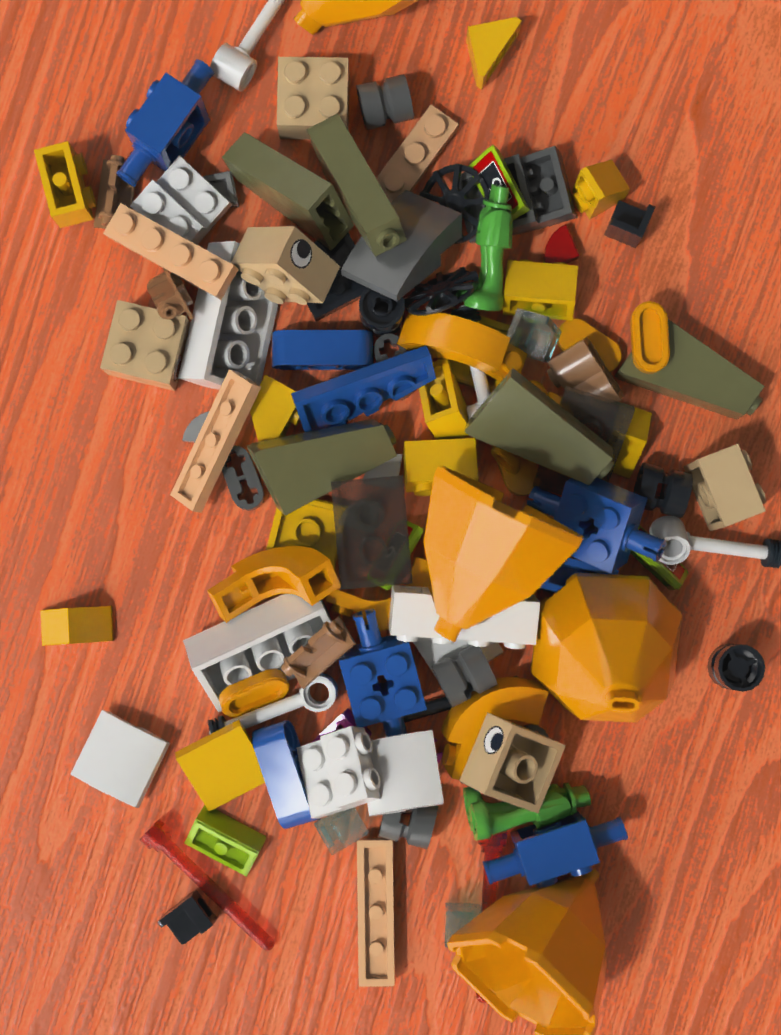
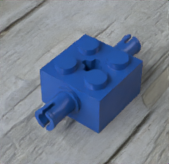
(166, 122)
(605, 518)
(378, 656)
(555, 850)

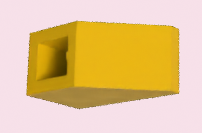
(598, 188)
(273, 410)

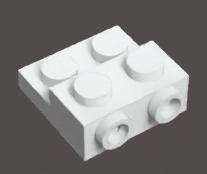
(182, 202)
(339, 771)

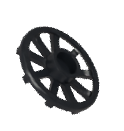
(456, 198)
(442, 292)

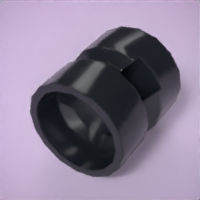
(381, 313)
(674, 491)
(736, 667)

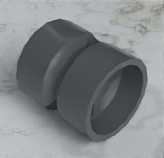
(385, 102)
(464, 675)
(418, 831)

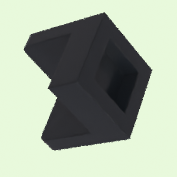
(628, 223)
(188, 917)

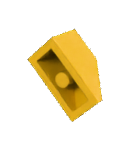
(444, 404)

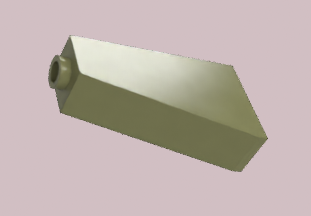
(356, 185)
(290, 189)
(698, 377)
(538, 429)
(306, 463)

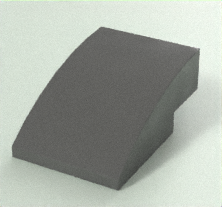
(543, 186)
(428, 233)

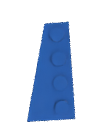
(363, 390)

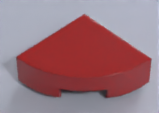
(560, 247)

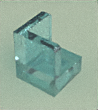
(534, 334)
(341, 829)
(456, 916)

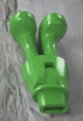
(493, 236)
(492, 818)

